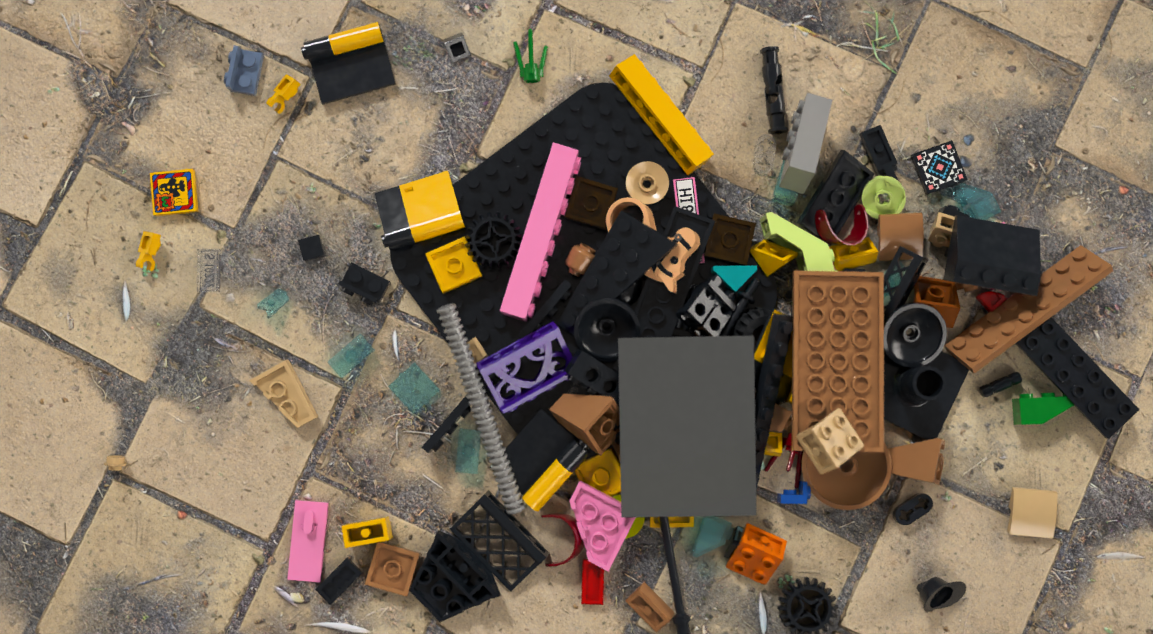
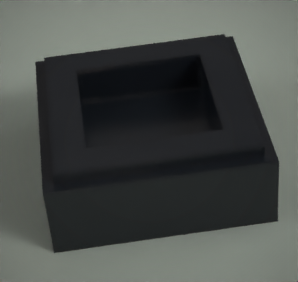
(311, 248)

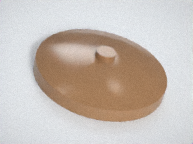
(853, 483)

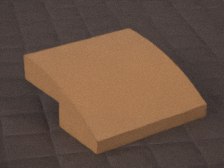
(897, 231)

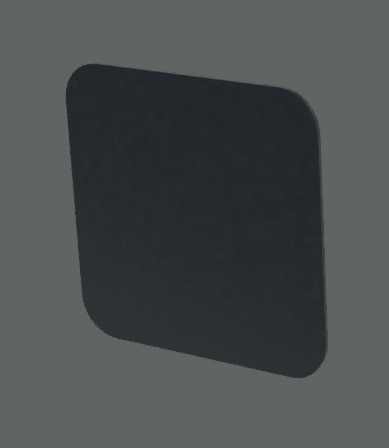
(609, 142)

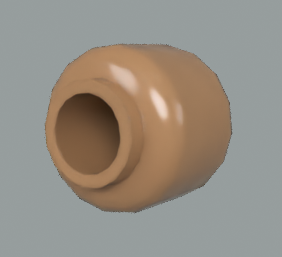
(579, 259)

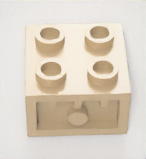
(830, 441)

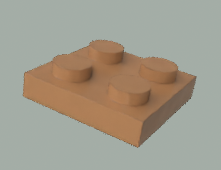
(392, 568)

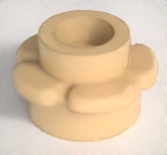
(115, 462)

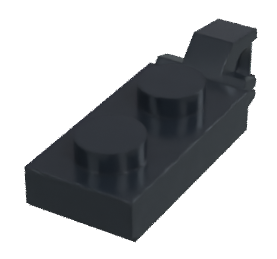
(879, 151)

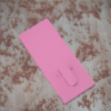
(308, 541)

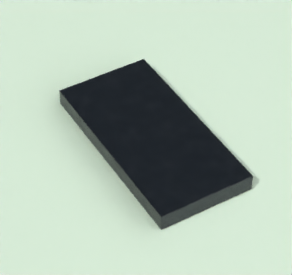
(837, 193)

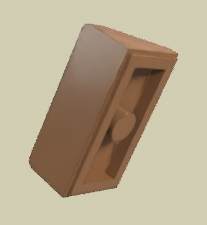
(650, 607)

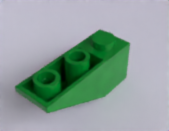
(1038, 410)

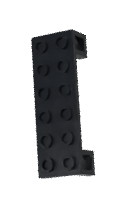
(1078, 377)

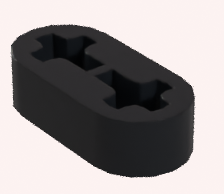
(915, 513)

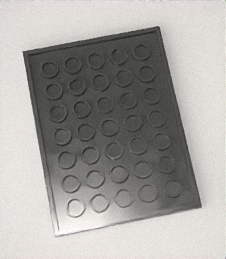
(687, 426)

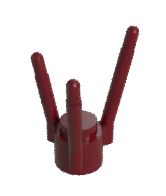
(788, 443)

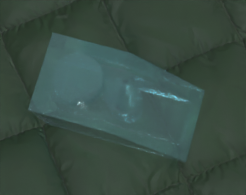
(711, 535)

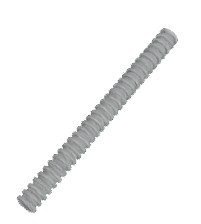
(481, 409)

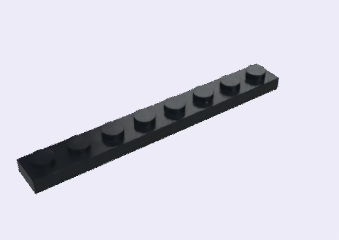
(770, 381)

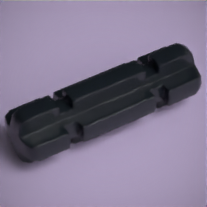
(1000, 384)

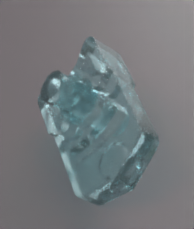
(273, 302)

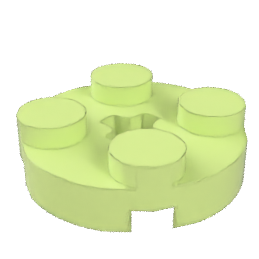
(883, 185)

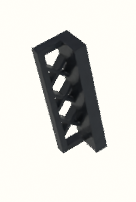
(907, 282)

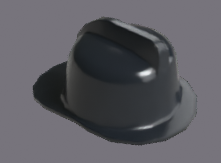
(939, 593)

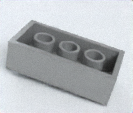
(804, 142)

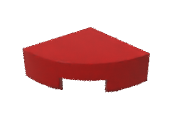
(991, 300)

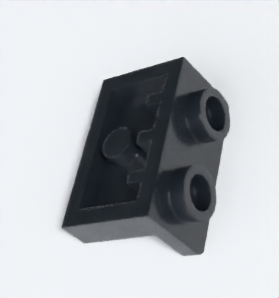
(365, 284)

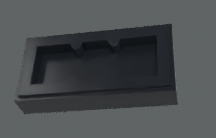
(339, 581)

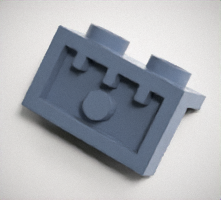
(243, 71)

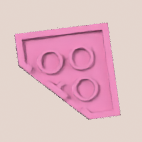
(599, 524)

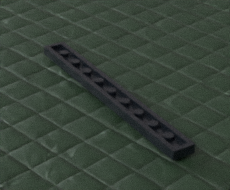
(463, 408)

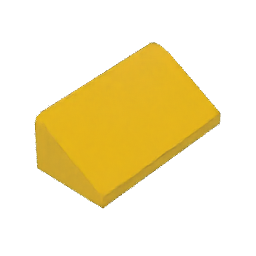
(854, 256)

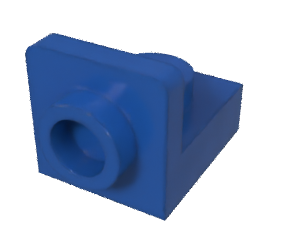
(792, 497)

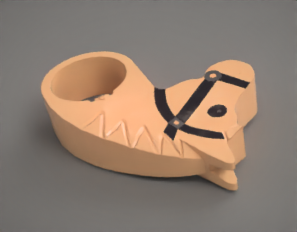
(673, 264)

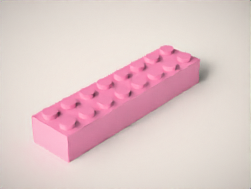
(540, 231)

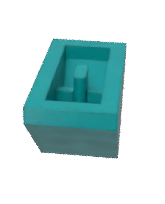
(734, 276)

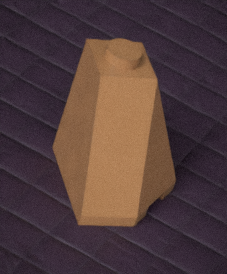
(588, 418)
(919, 460)

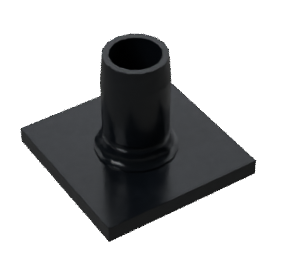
(923, 395)

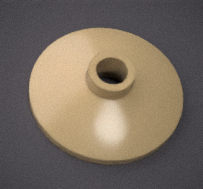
(649, 172)

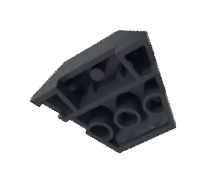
(452, 579)

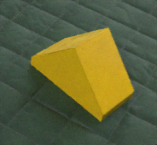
(771, 256)

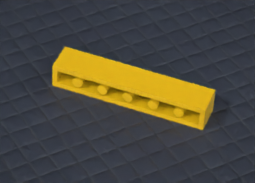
(661, 114)

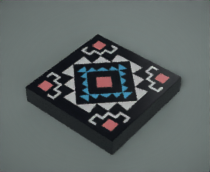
(939, 167)

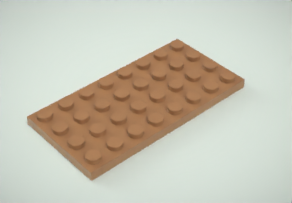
(838, 352)

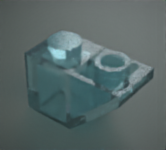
(976, 201)

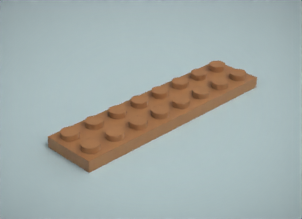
(1026, 312)

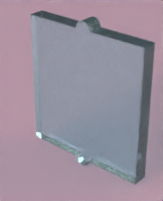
(414, 388)

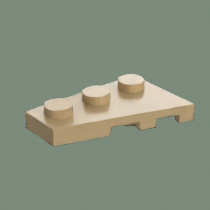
(286, 392)

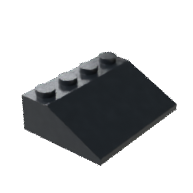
(994, 256)

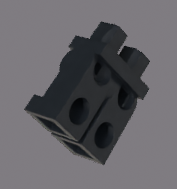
(708, 308)

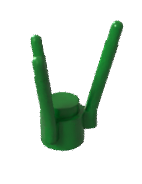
(531, 72)

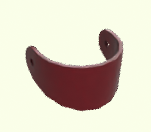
(858, 231)
(579, 544)

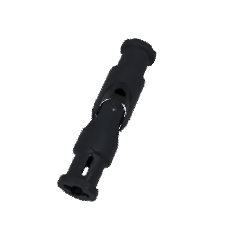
(773, 79)

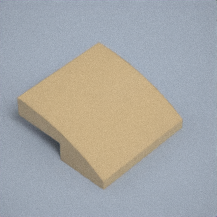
(1032, 512)

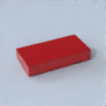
(592, 583)

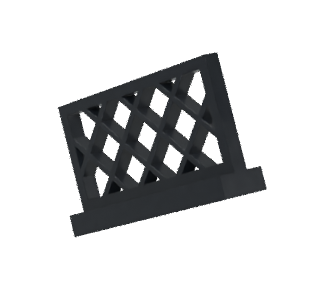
(516, 532)

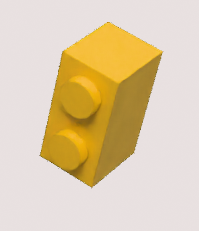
(367, 532)

